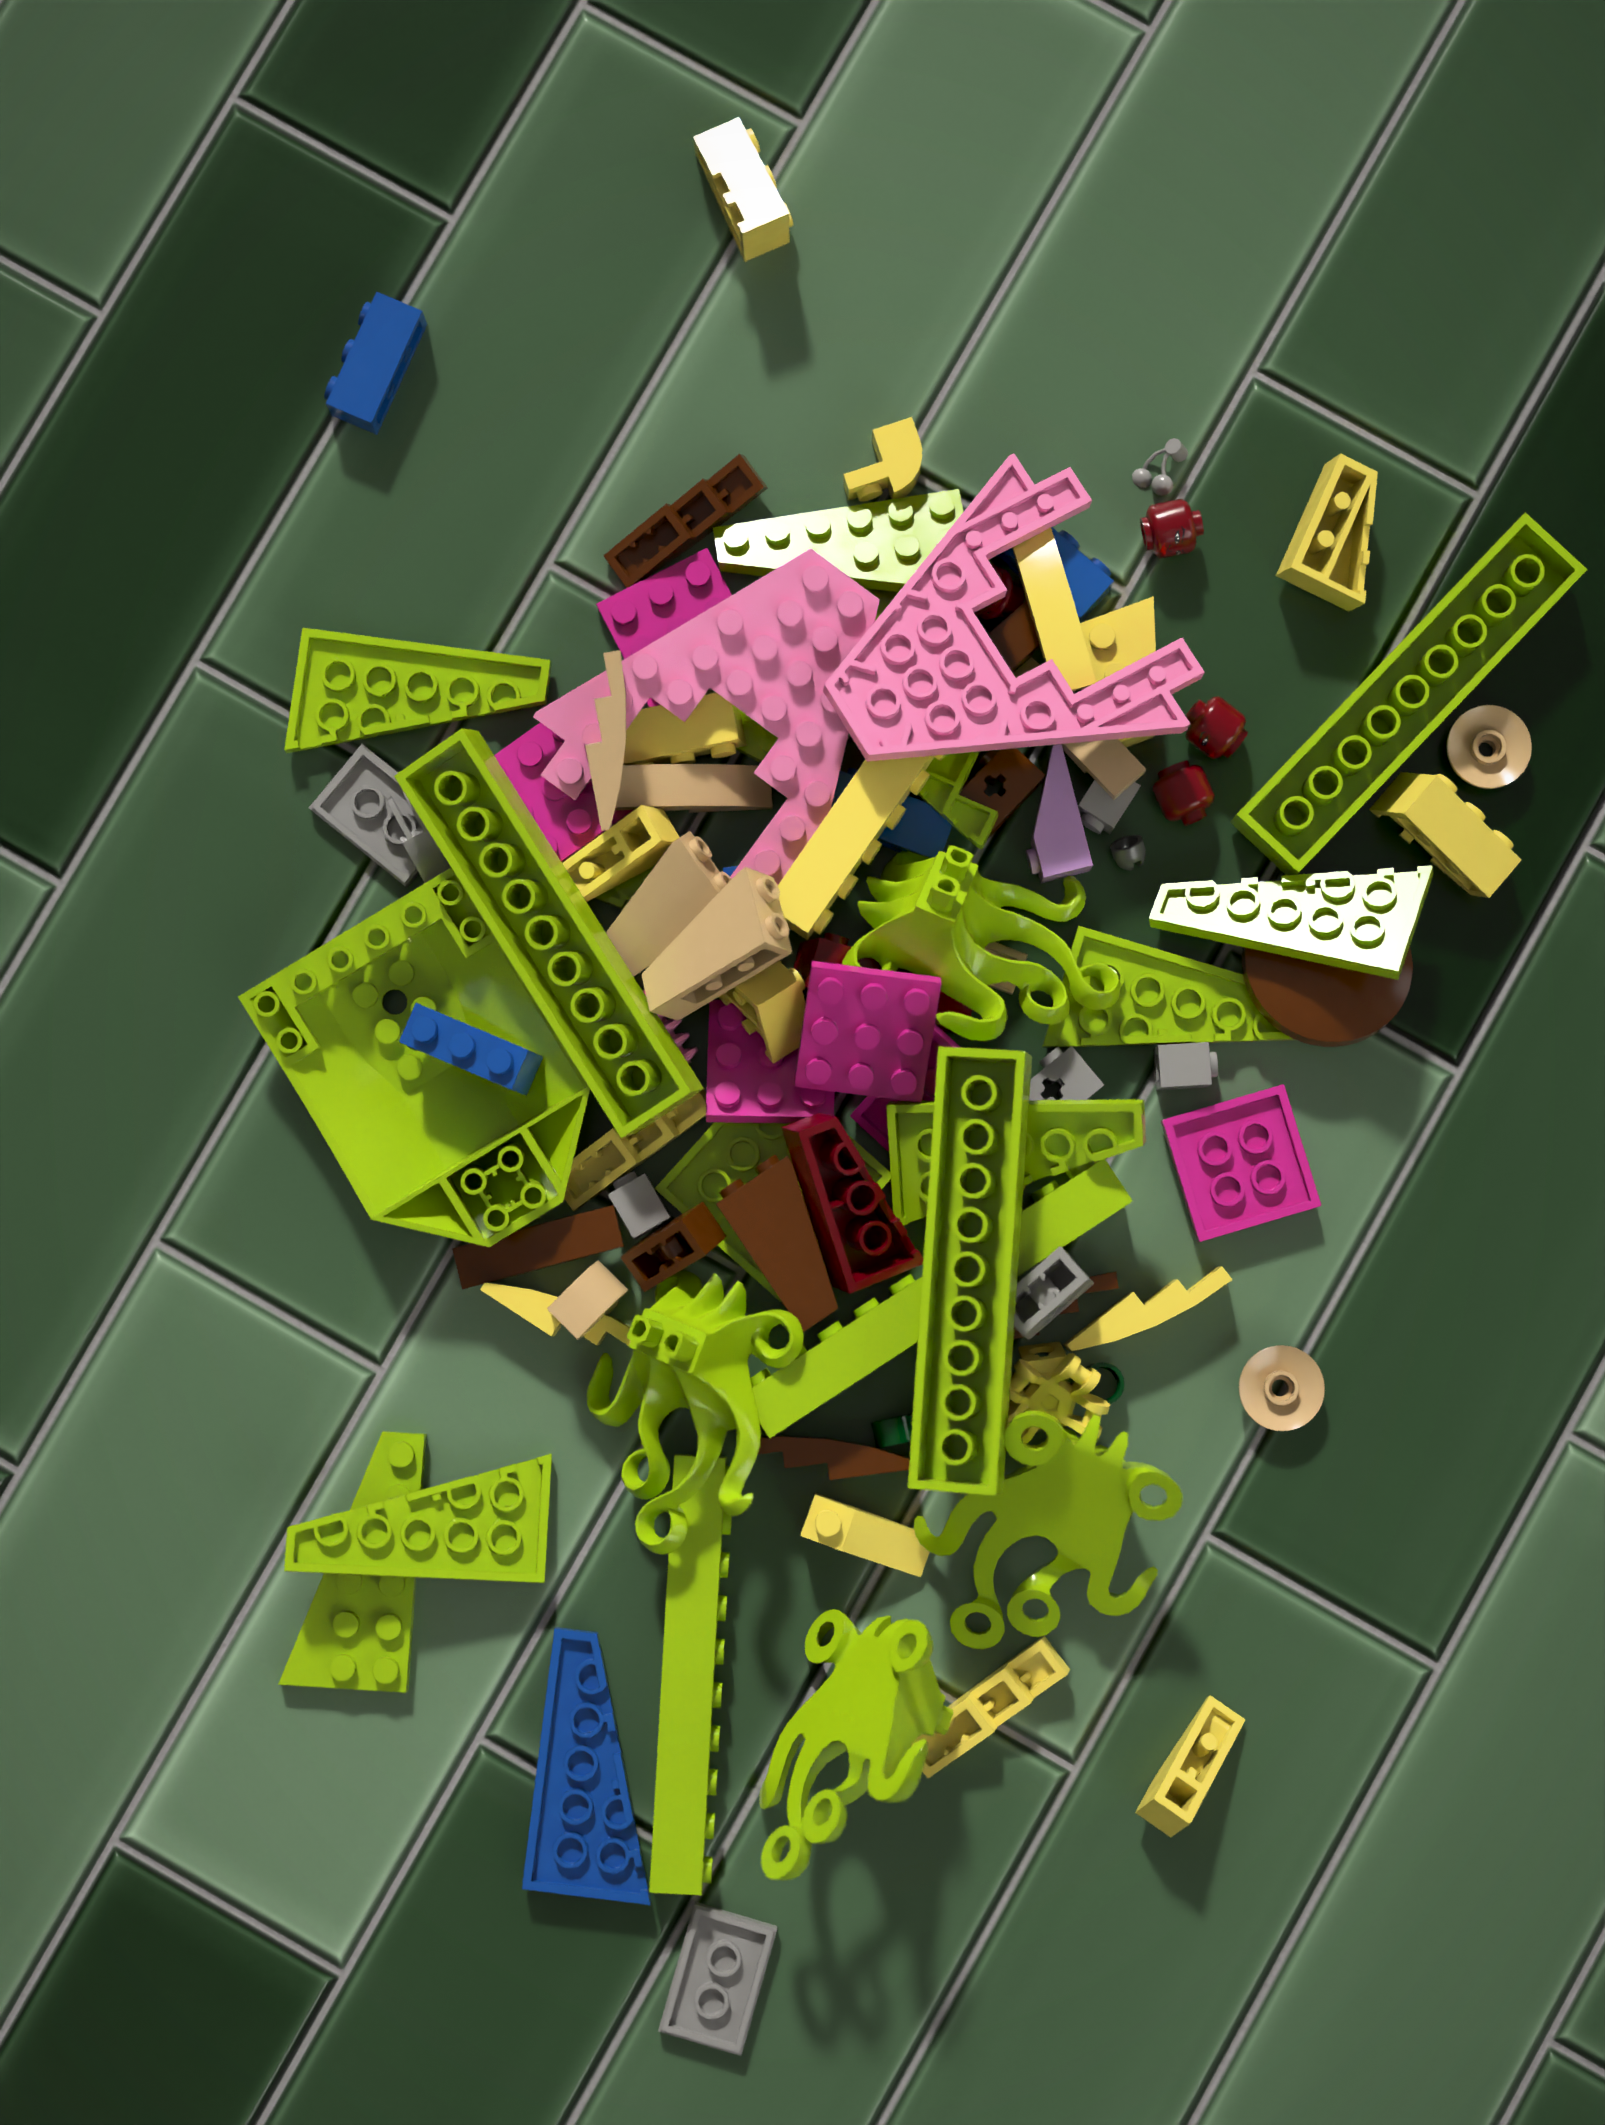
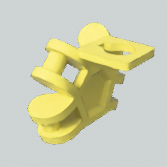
(1051, 1391)

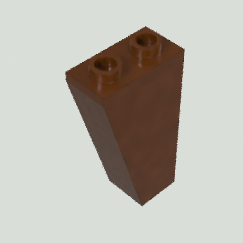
(780, 1238)

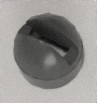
(1128, 851)

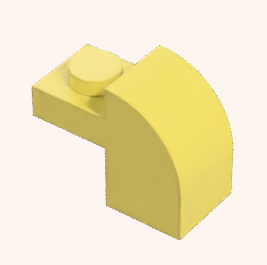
(898, 466)

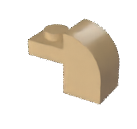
(588, 1299)

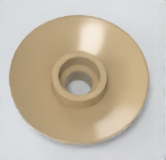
(1505, 735)
(1303, 1392)

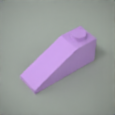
(1058, 832)

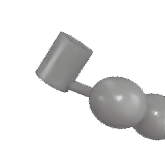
(1161, 484)

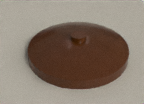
(1322, 1001)

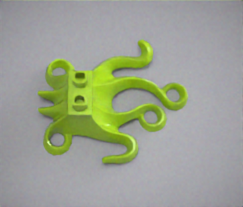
(941, 917)
(692, 1356)
(1072, 1497)
(869, 1706)

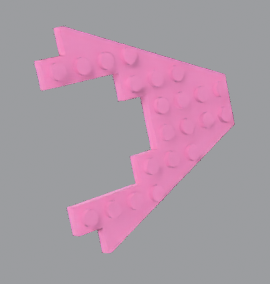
(767, 657)
(938, 685)

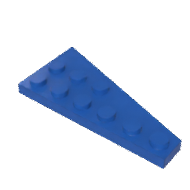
(582, 1807)

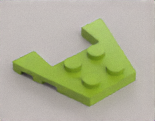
(943, 795)

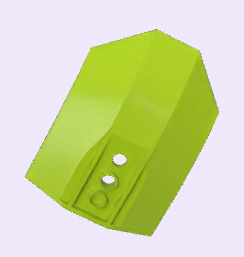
(410, 1130)

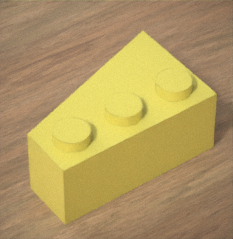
(773, 1007)

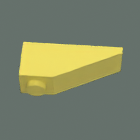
(621, 851)
(864, 1535)
(1190, 1768)

